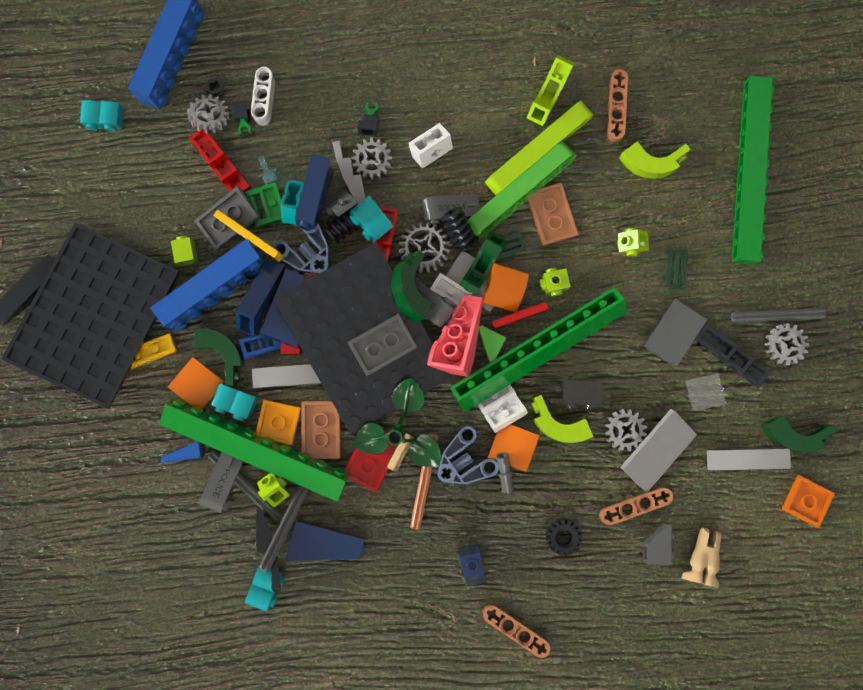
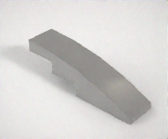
(353, 182)
(284, 376)
(748, 459)

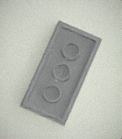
(658, 450)

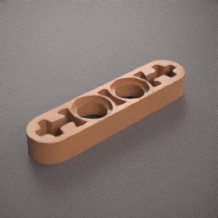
(614, 105)
(636, 507)
(516, 630)

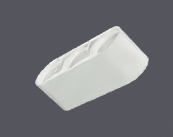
(263, 87)

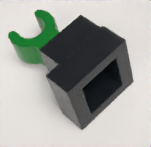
(241, 115)
(370, 123)

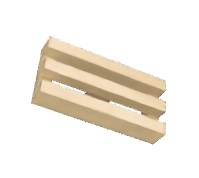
(399, 454)

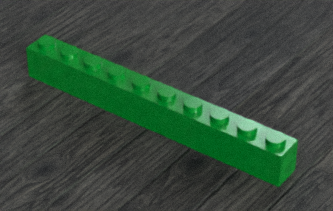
(752, 170)
(539, 349)
(254, 449)

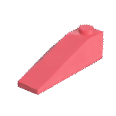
(457, 344)

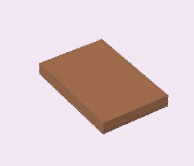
(552, 215)
(320, 430)

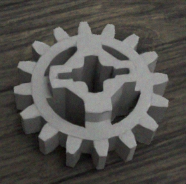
(208, 113)
(377, 152)
(779, 348)
(630, 424)

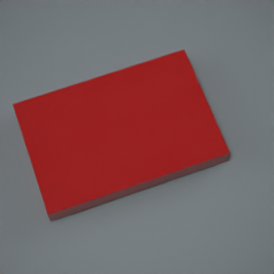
(369, 468)

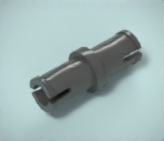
(505, 472)

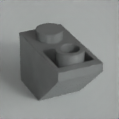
(658, 546)

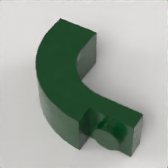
(483, 263)
(404, 289)
(210, 339)
(784, 436)

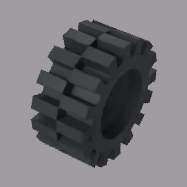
(569, 548)

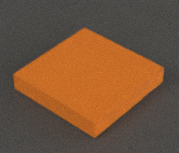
(808, 501)

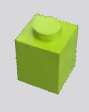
(184, 251)

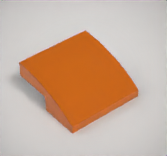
(505, 287)
(196, 384)
(517, 443)

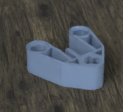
(293, 260)
(474, 473)

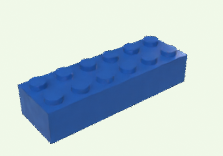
(166, 52)
(208, 286)

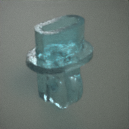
(268, 175)

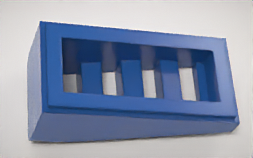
(254, 353)
(192, 451)

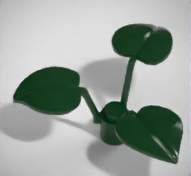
(372, 439)

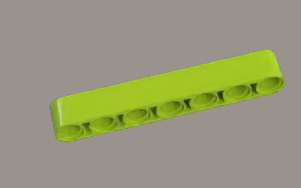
(537, 148)

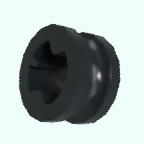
(213, 82)

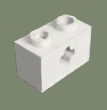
(430, 145)

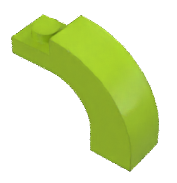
(550, 90)
(647, 166)
(571, 433)

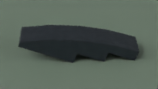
(24, 291)
(732, 356)
(263, 540)

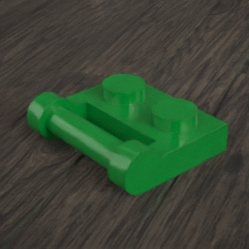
(271, 202)

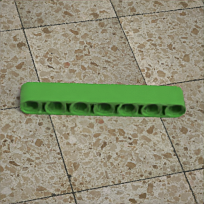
(518, 191)

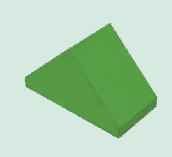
(491, 342)

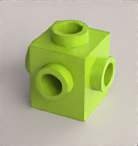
(633, 242)
(561, 279)
(273, 489)

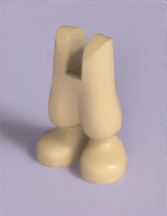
(705, 557)

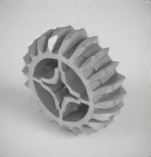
(431, 250)

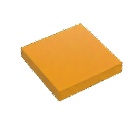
(278, 422)

